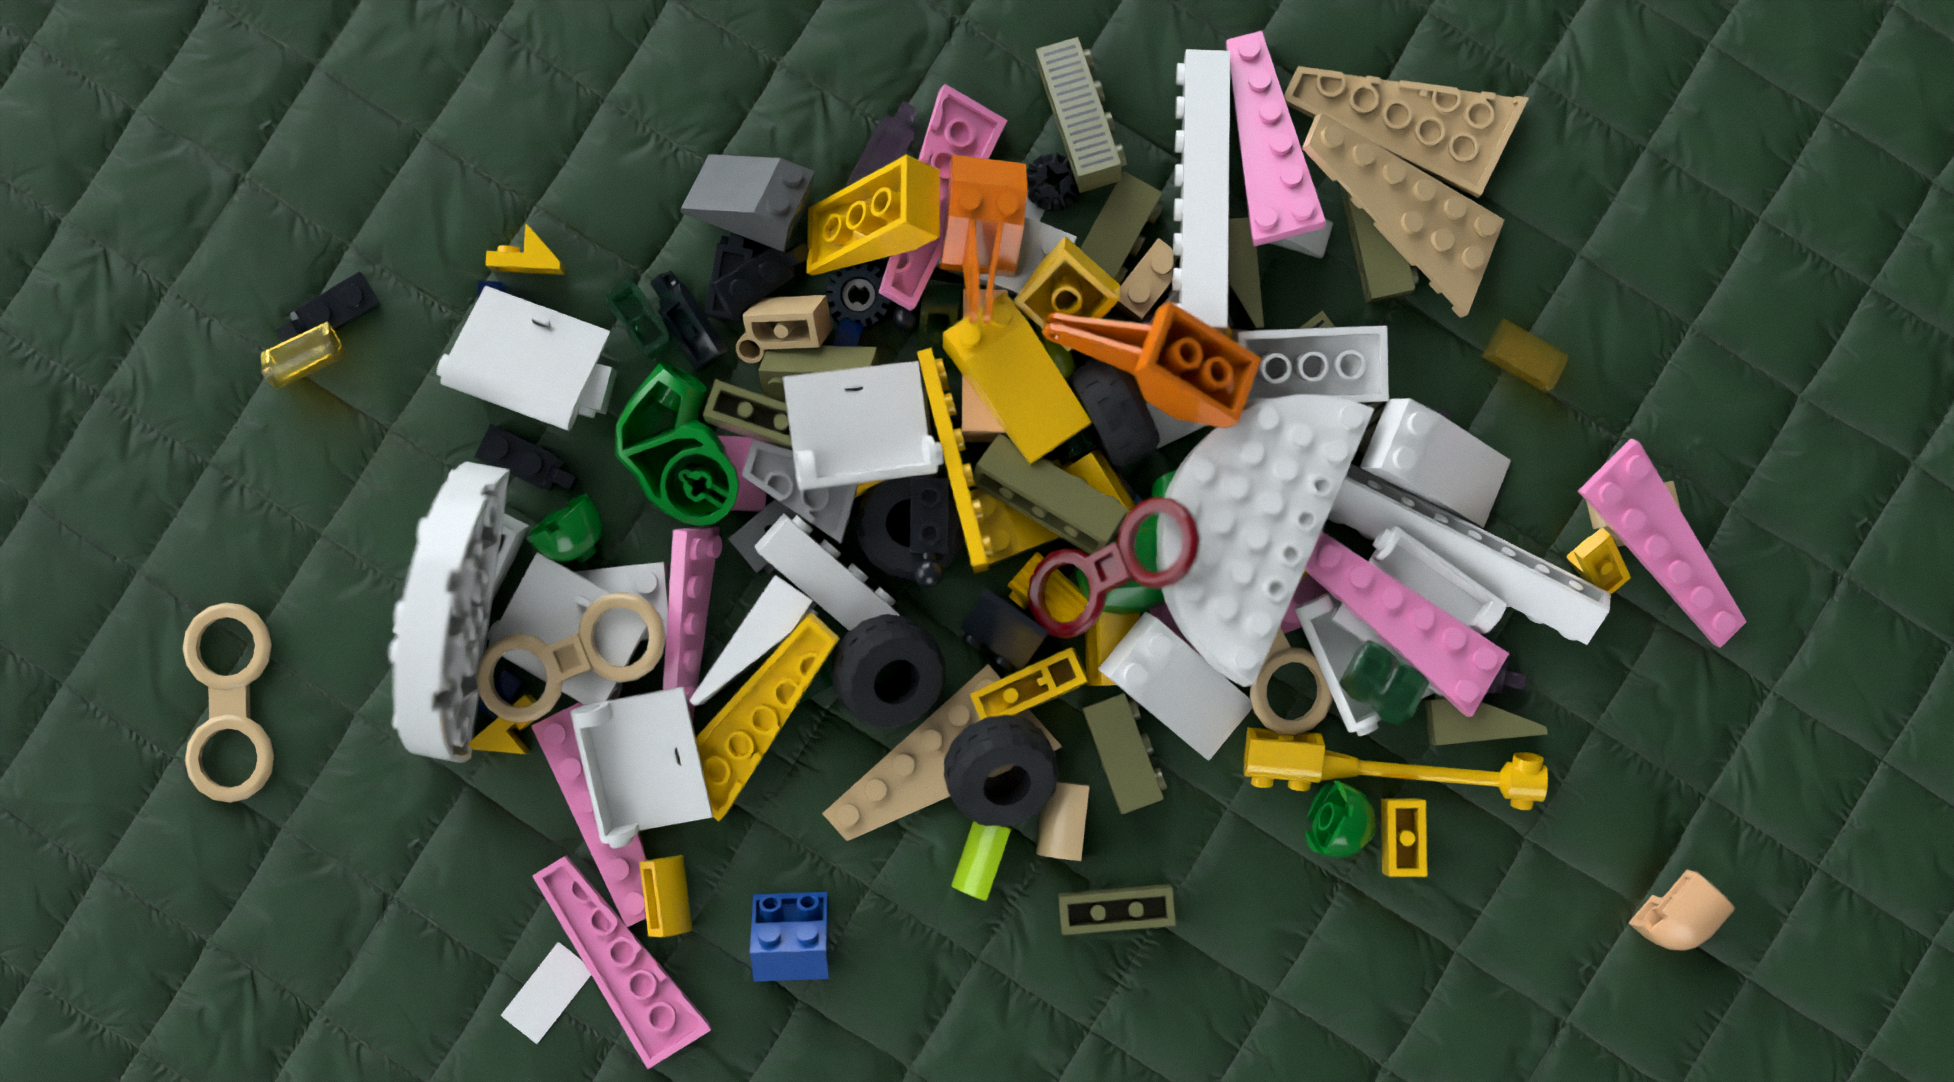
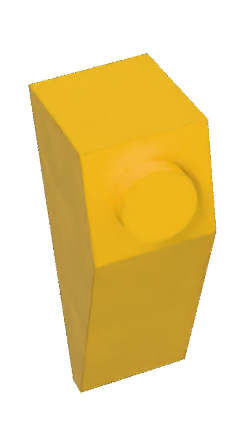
(1031, 686)

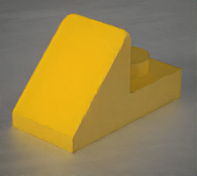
(535, 259)
(1600, 562)
(500, 734)

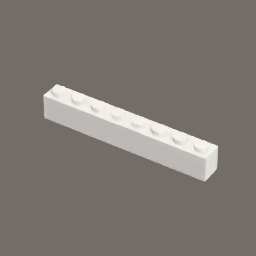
(1204, 186)
(1512, 574)

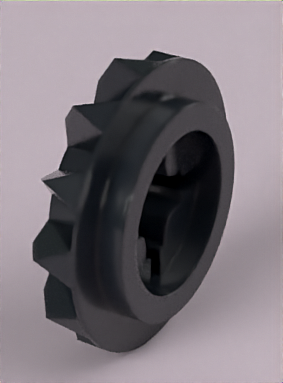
(1046, 197)

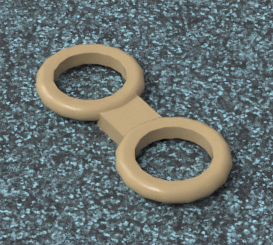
(1278, 655)
(570, 657)
(228, 702)

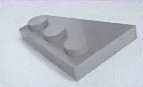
(774, 472)

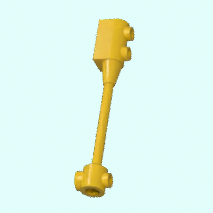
(1305, 760)

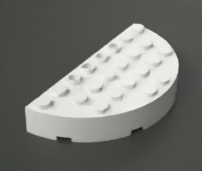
(1258, 514)
(448, 614)

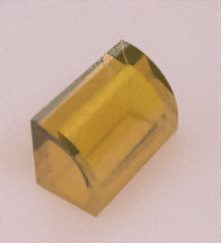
(1525, 355)
(301, 356)

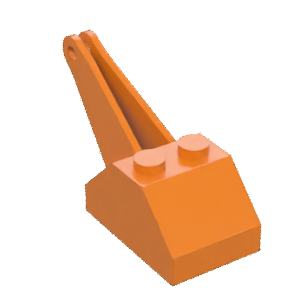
(983, 223)
(1176, 360)

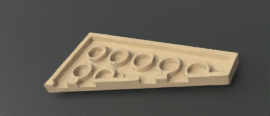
(1427, 125)
(1416, 213)
(914, 769)

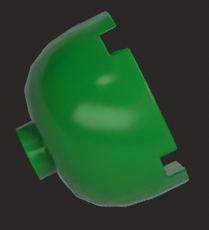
(569, 532)
(1341, 821)

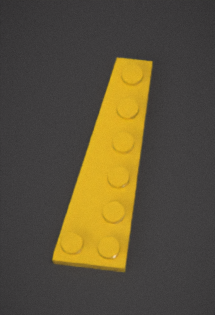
(959, 474)
(752, 719)

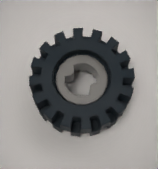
(859, 277)

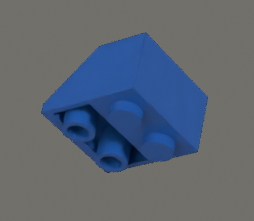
(790, 936)

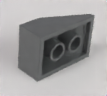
(751, 197)

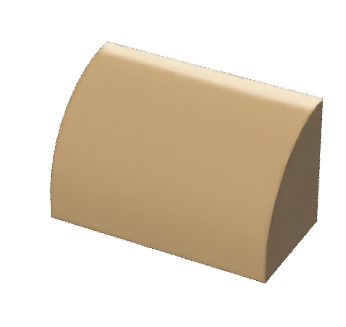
(1063, 822)

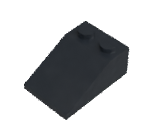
(1002, 630)

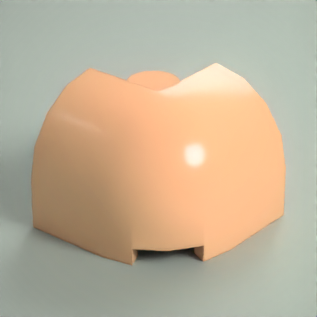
(1684, 915)

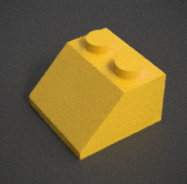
(1067, 285)

